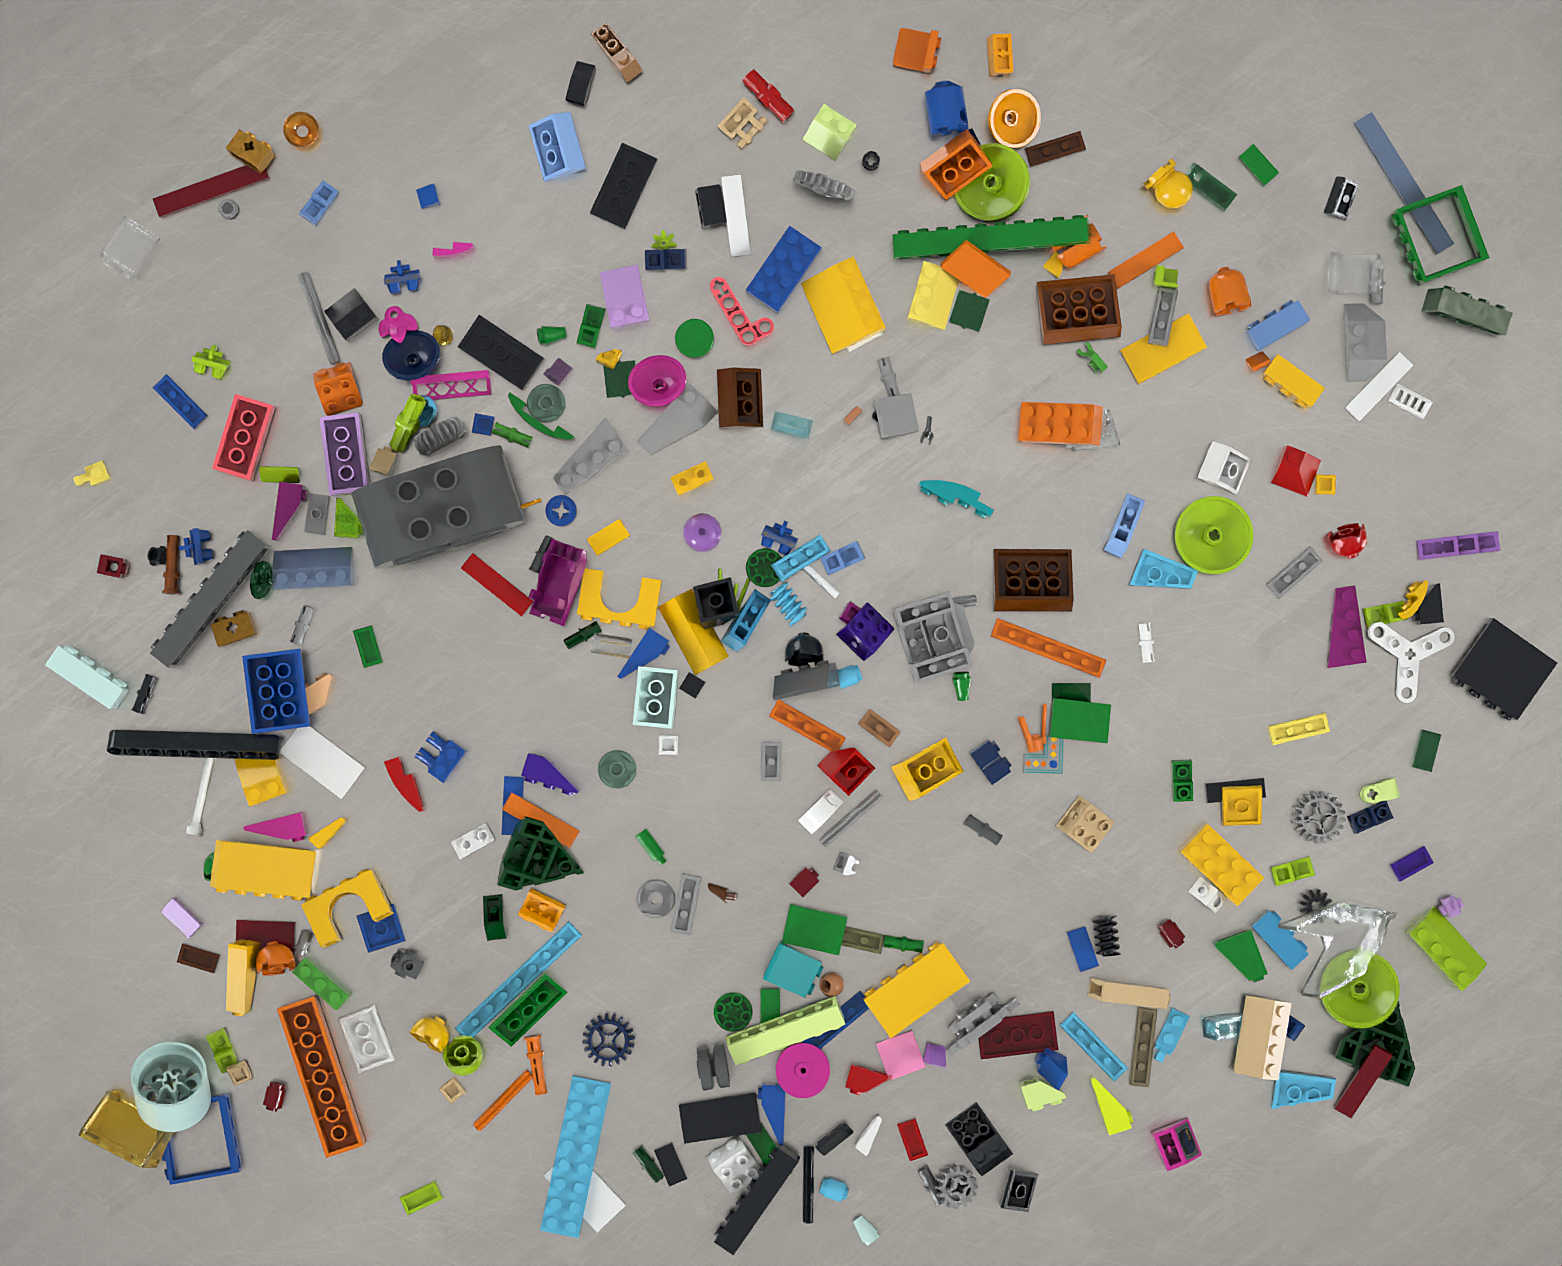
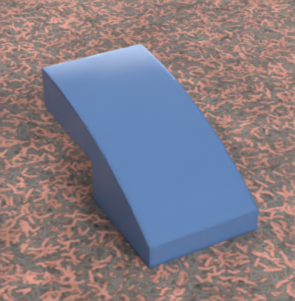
(319, 202)
(842, 558)

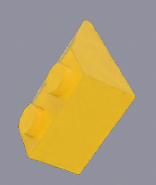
(927, 769)
(260, 780)

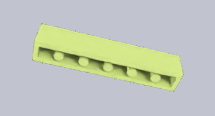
(785, 1030)

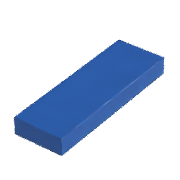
(180, 401)
(516, 786)

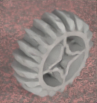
(439, 436)
(1320, 825)

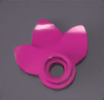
(396, 326)

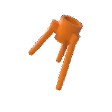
(1033, 741)

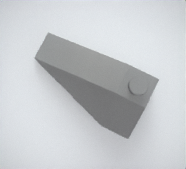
(678, 420)

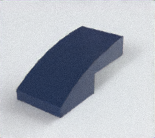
(665, 259)

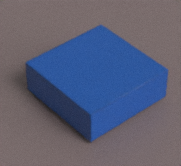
(483, 424)

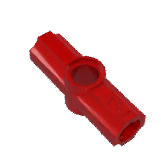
(768, 95)

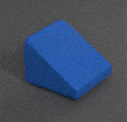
(428, 196)
(1294, 1028)

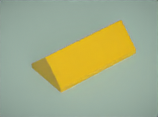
(699, 645)

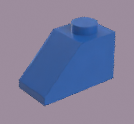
(1052, 1067)

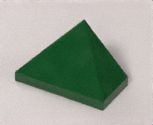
(1072, 691)

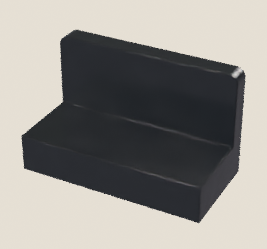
(710, 205)

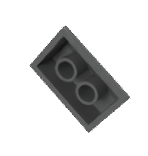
(805, 680)

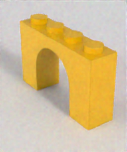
(591, 603)
(319, 908)

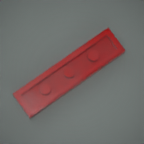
(496, 584)

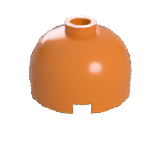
(274, 959)

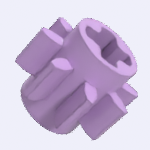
(1451, 906)

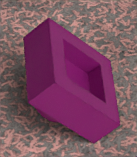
(849, 612)

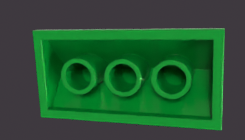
(528, 1009)

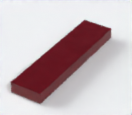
(1363, 1081)

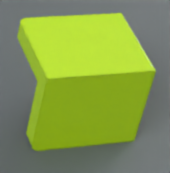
(1165, 277)

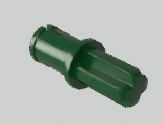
(582, 635)
(648, 1164)

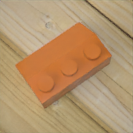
(956, 164)

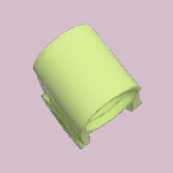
(1383, 791)

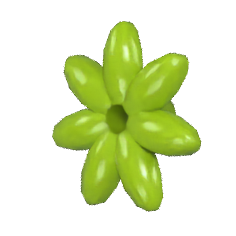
(669, 243)

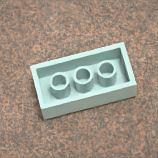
(87, 677)

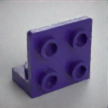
(865, 632)

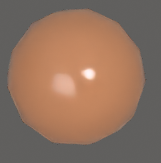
(831, 984)

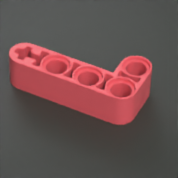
(736, 310)

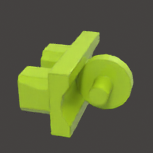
(210, 358)

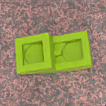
(1383, 613)
(1293, 871)
(222, 1049)

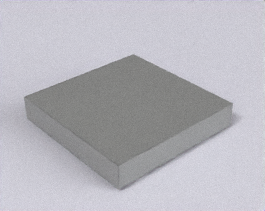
(896, 415)

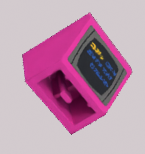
(1176, 1144)

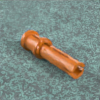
(535, 1054)

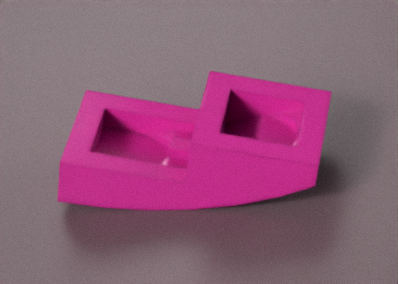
(459, 248)

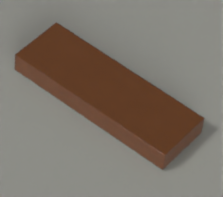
(1055, 149)

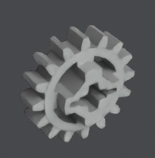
(963, 1190)

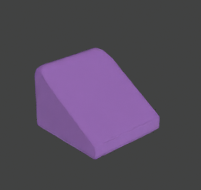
(935, 1055)

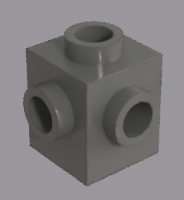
(406, 963)

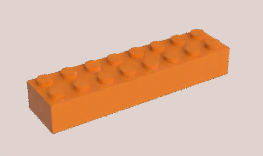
(321, 1076)

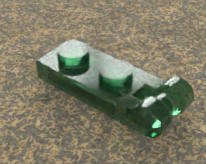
(1211, 187)

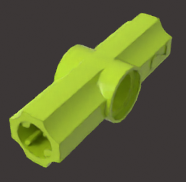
(407, 423)

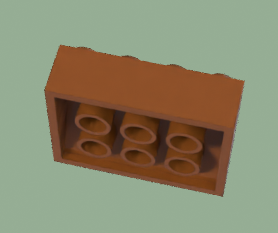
(1079, 309)

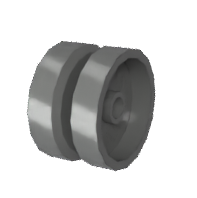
(712, 1067)

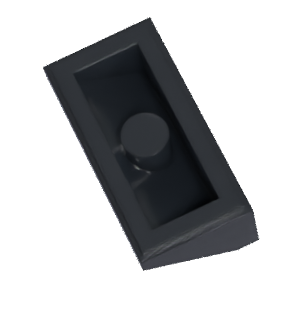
(1341, 197)
(834, 1138)

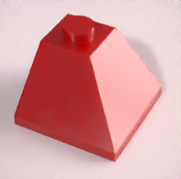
(1296, 470)
(846, 768)

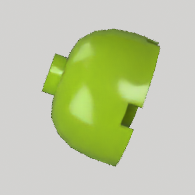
(463, 1055)

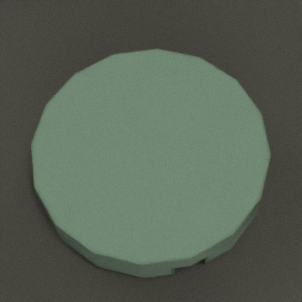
(546, 403)
(617, 769)

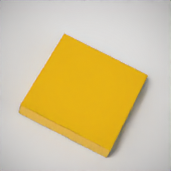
(1241, 805)

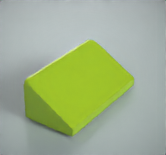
(280, 474)

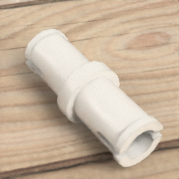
(1146, 642)

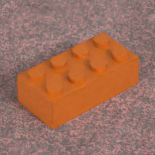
(1060, 423)

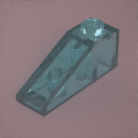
(1222, 1026)

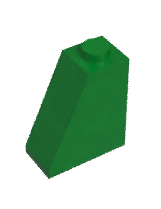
(1243, 954)

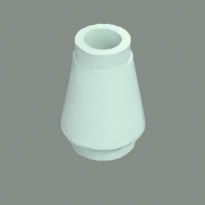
(865, 1230)

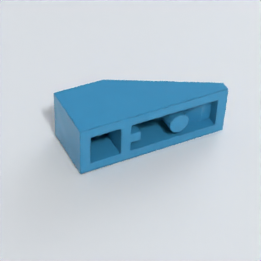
(746, 621)

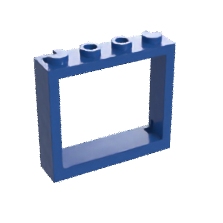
(231, 1143)

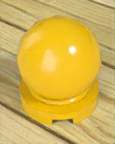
(1171, 187)

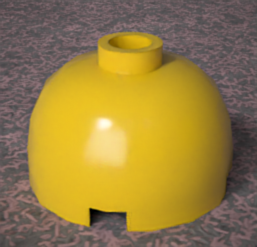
(431, 1032)

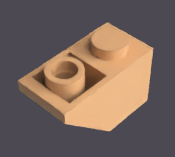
(319, 692)

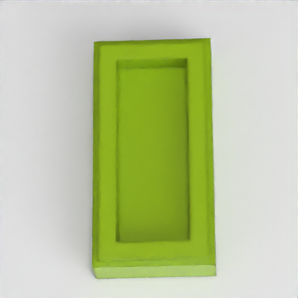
(421, 1197)

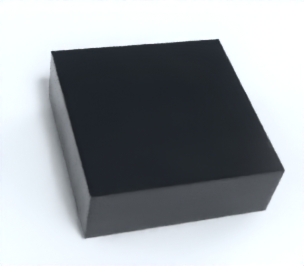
(692, 685)

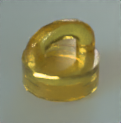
(442, 334)

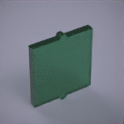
(969, 310)
(617, 379)

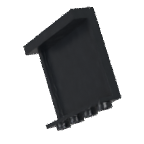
(1503, 670)

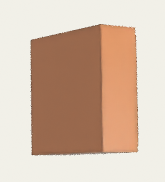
(852, 415)

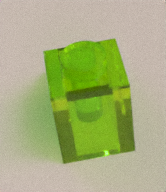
(346, 521)

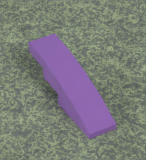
(1459, 545)

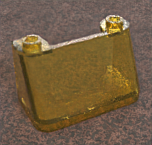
(122, 1132)

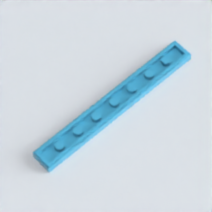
(519, 981)

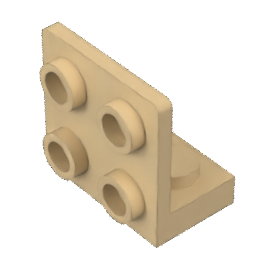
(1085, 824)

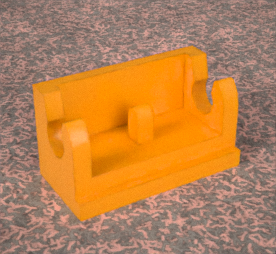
(1000, 54)

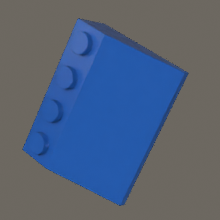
(276, 691)

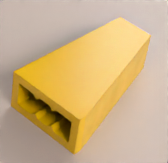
(241, 976)

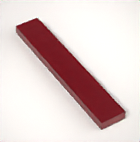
(207, 190)

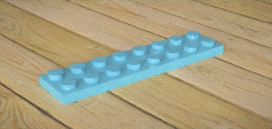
(575, 1156)

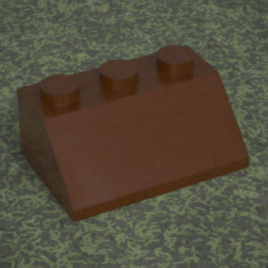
(740, 398)

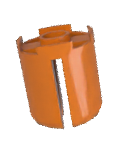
(1080, 253)

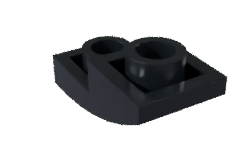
(580, 83)

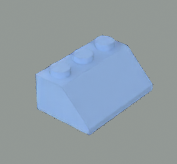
(557, 146)

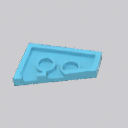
(1162, 572)
(1301, 1088)

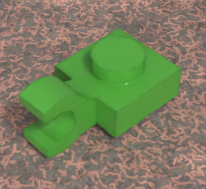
(1096, 363)

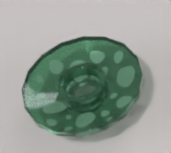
(261, 580)

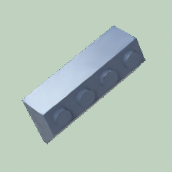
(313, 568)

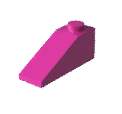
(285, 827)

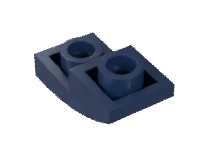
(1370, 817)

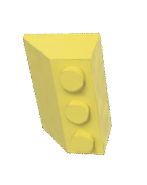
(933, 296)

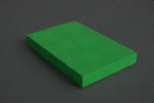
(1080, 720)
(814, 929)

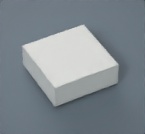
(667, 744)

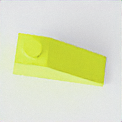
(1113, 1113)

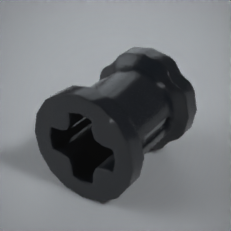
(874, 166)

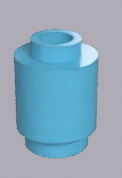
(849, 676)
(834, 1189)

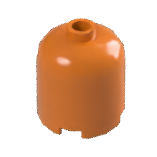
(1229, 291)

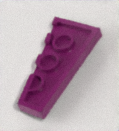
(1346, 638)

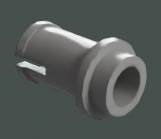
(303, 943)

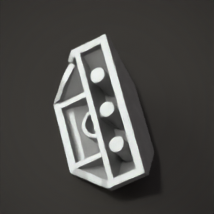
(1364, 341)

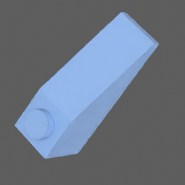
(1124, 525)

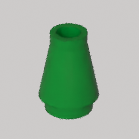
(549, 334)
(962, 685)

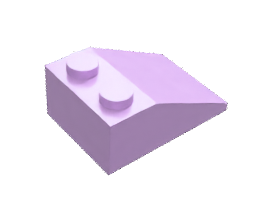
(624, 297)

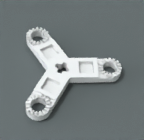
(1408, 668)

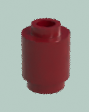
(1171, 934)
(274, 1096)

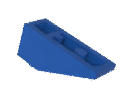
(648, 649)
(773, 1103)

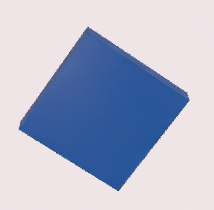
(381, 933)

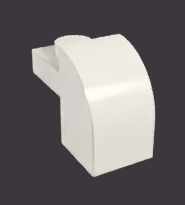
(820, 811)

